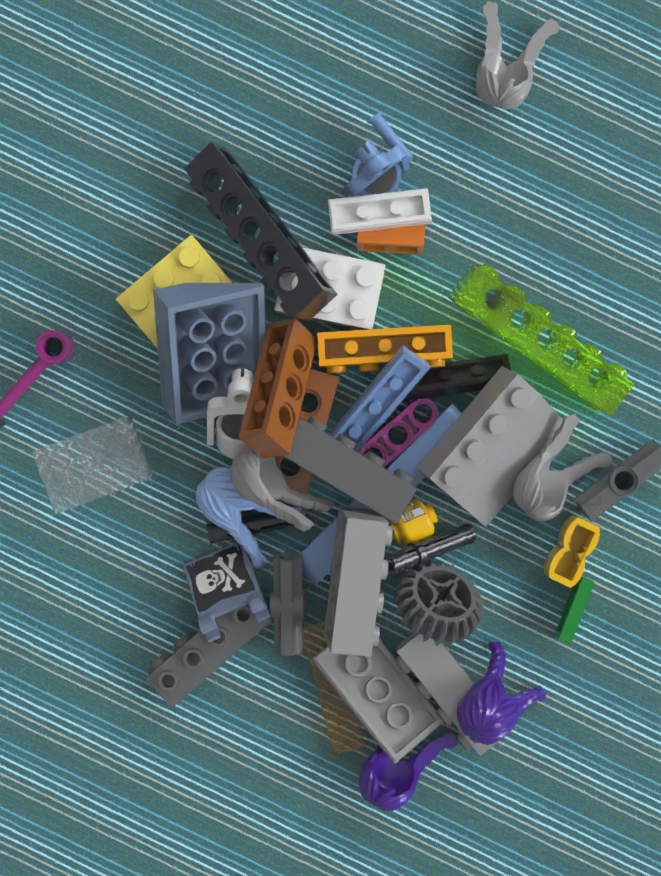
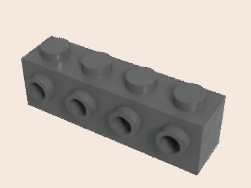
(350, 470)
(198, 659)

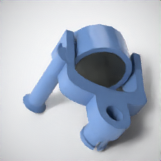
(379, 170)

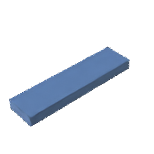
(381, 397)

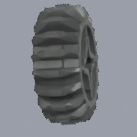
(438, 603)

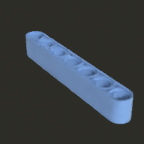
(319, 553)

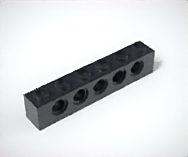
(313, 289)

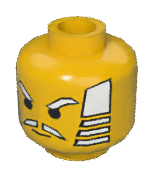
(415, 523)

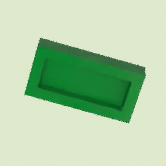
(574, 609)

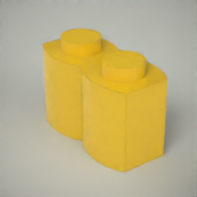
(567, 559)

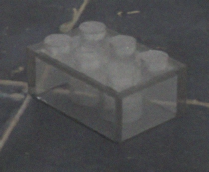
(92, 464)

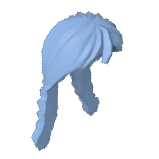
(223, 507)

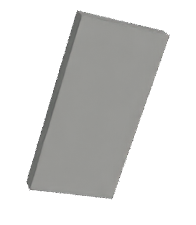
(381, 698)

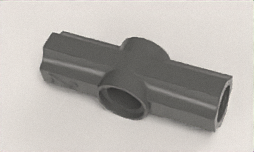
(605, 494)
(288, 603)

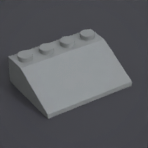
(491, 445)

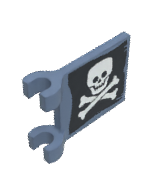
(222, 584)

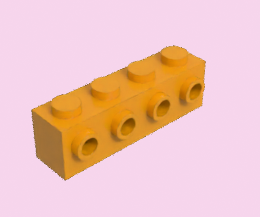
(378, 346)

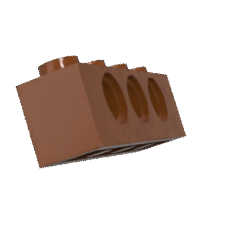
(324, 388)
(278, 389)

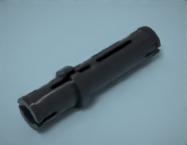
(255, 523)
(418, 553)

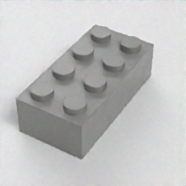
(356, 581)

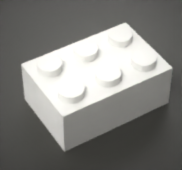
(357, 287)

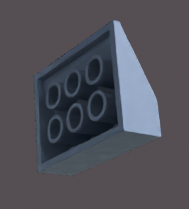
(202, 339)

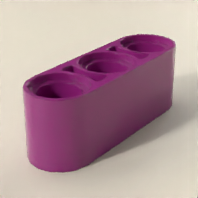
(407, 421)

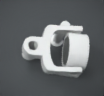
(230, 414)

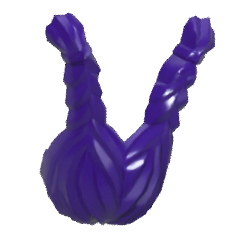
(486, 709)
(393, 784)

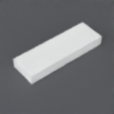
(379, 211)

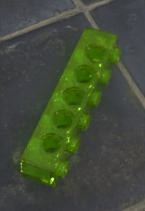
(612, 382)

